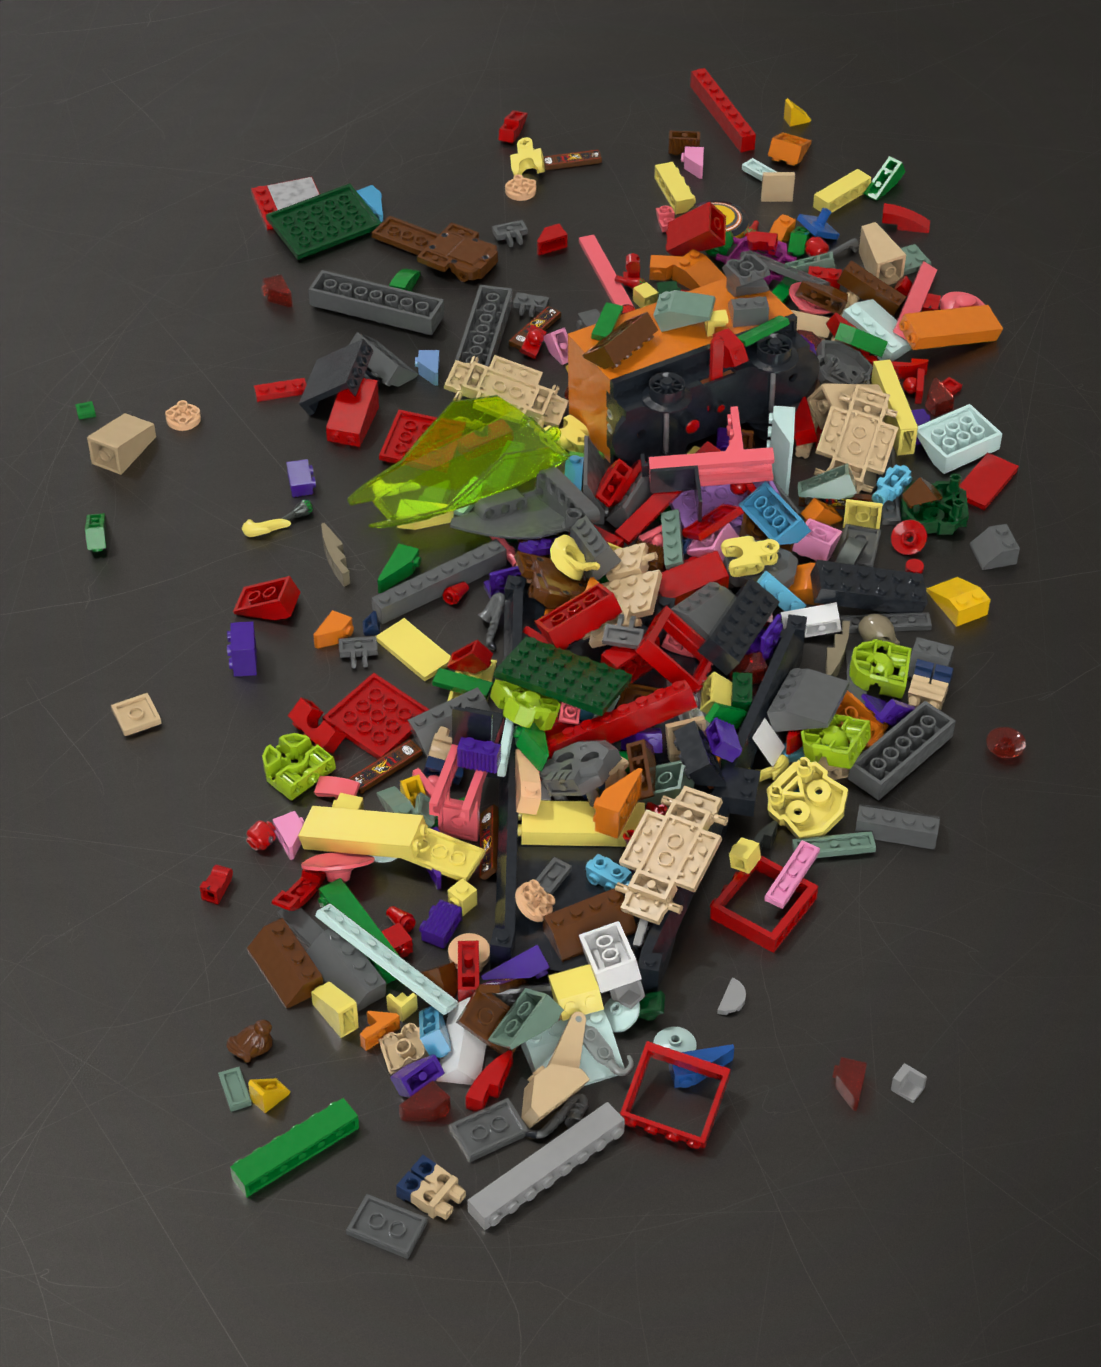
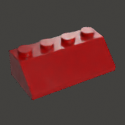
(579, 616)

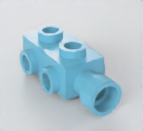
(892, 484)
(606, 872)

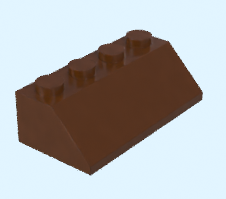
(870, 287)
(622, 341)
(567, 924)
(285, 963)

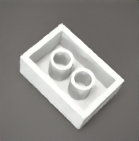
(610, 957)

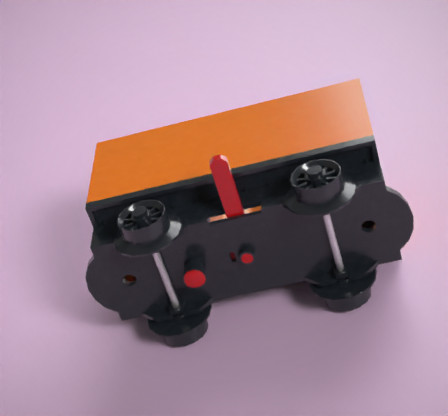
(678, 385)

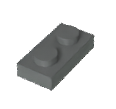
(553, 875)

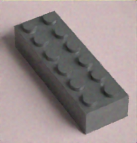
(901, 750)

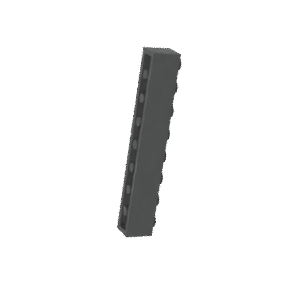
(432, 583)

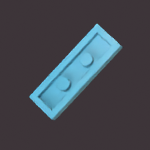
(787, 599)

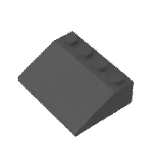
(593, 472)
(704, 607)
(806, 700)

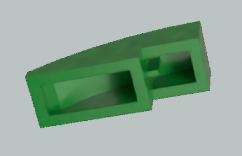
(405, 279)

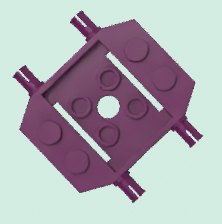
(781, 254)

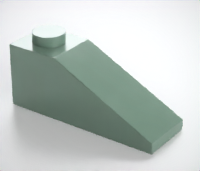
(823, 260)
(395, 801)

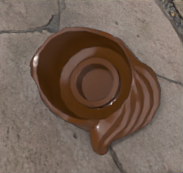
(251, 1041)

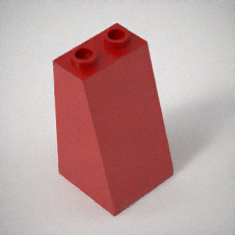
(697, 229)
(353, 414)
(693, 575)

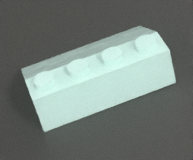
(878, 322)
(958, 438)
(782, 442)
(541, 1047)

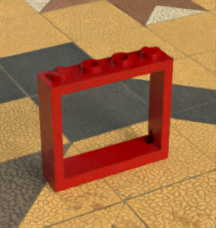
(662, 661)
(750, 930)
(684, 1061)

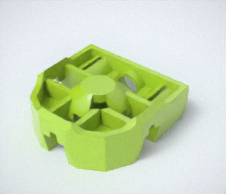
(864, 673)
(525, 706)
(838, 751)
(288, 774)

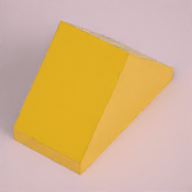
(794, 114)
(412, 787)
(267, 1093)

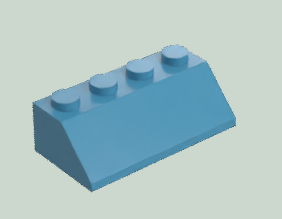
(774, 516)

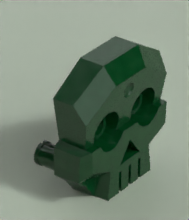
(941, 515)

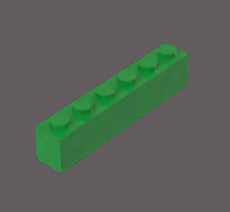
(341, 897)
(294, 1147)

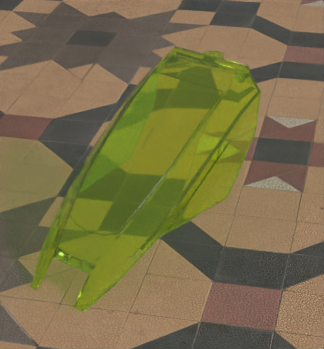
(463, 456)

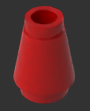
(455, 593)
(397, 915)

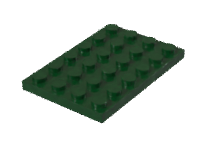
(323, 221)
(563, 676)

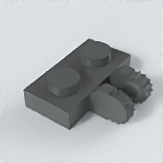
(510, 230)
(530, 302)
(623, 636)
(358, 647)

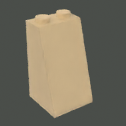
(881, 254)
(828, 395)
(120, 442)

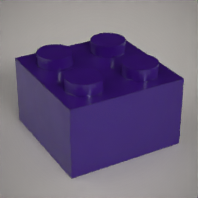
(242, 649)

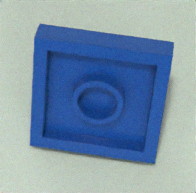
(818, 225)

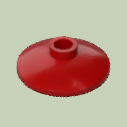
(908, 529)

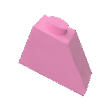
(693, 160)
(558, 345)
(287, 832)

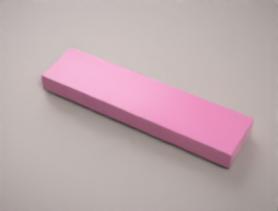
(792, 874)

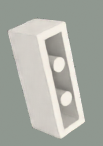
(820, 619)

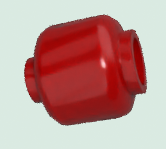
(816, 246)
(261, 835)

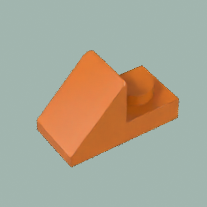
(380, 1025)

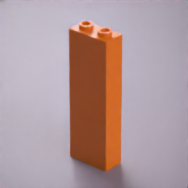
(950, 327)

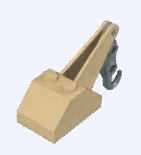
(562, 1077)

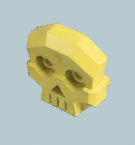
(818, 811)

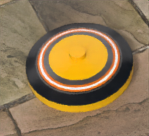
(736, 218)

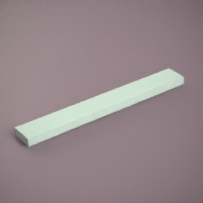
(387, 959)

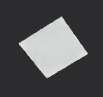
(768, 742)

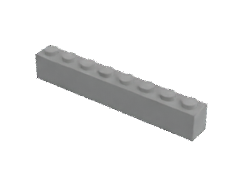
(546, 1166)

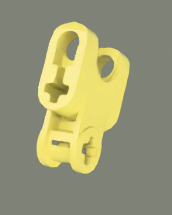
(527, 157)
(572, 434)
(750, 555)

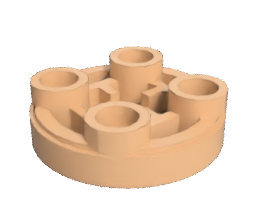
(520, 188)
(183, 416)
(534, 901)
(484, 949)

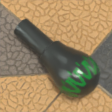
(303, 508)

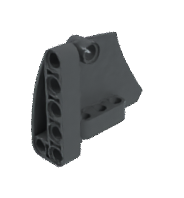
(530, 515)

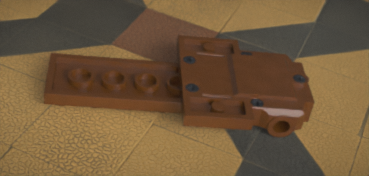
(452, 248)
(548, 583)

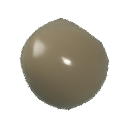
(877, 627)

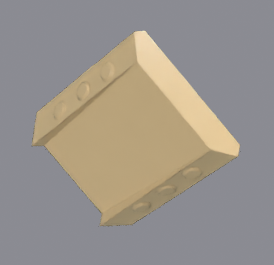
(402, 1048)

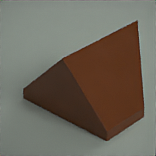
(920, 492)
(445, 977)

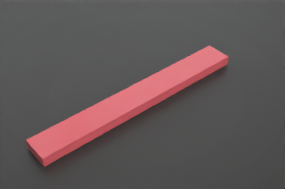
(604, 270)
(917, 293)

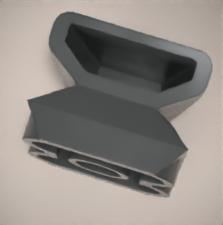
(746, 275)

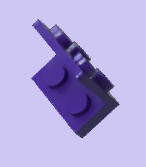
(498, 579)
(767, 639)
(888, 712)

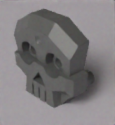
(842, 364)
(783, 570)
(579, 769)

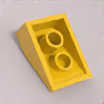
(960, 600)

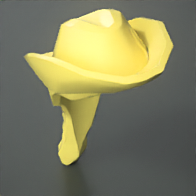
(569, 558)

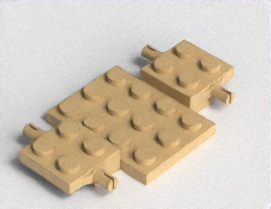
(512, 383)
(859, 435)
(632, 586)
(670, 853)

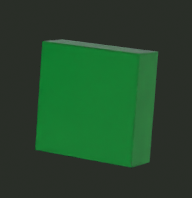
(85, 410)

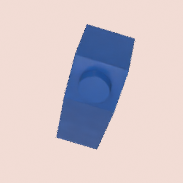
(718, 1055)

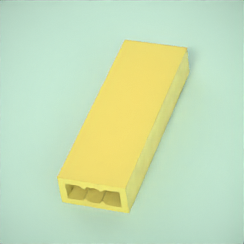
(885, 375)
(570, 825)
(363, 832)

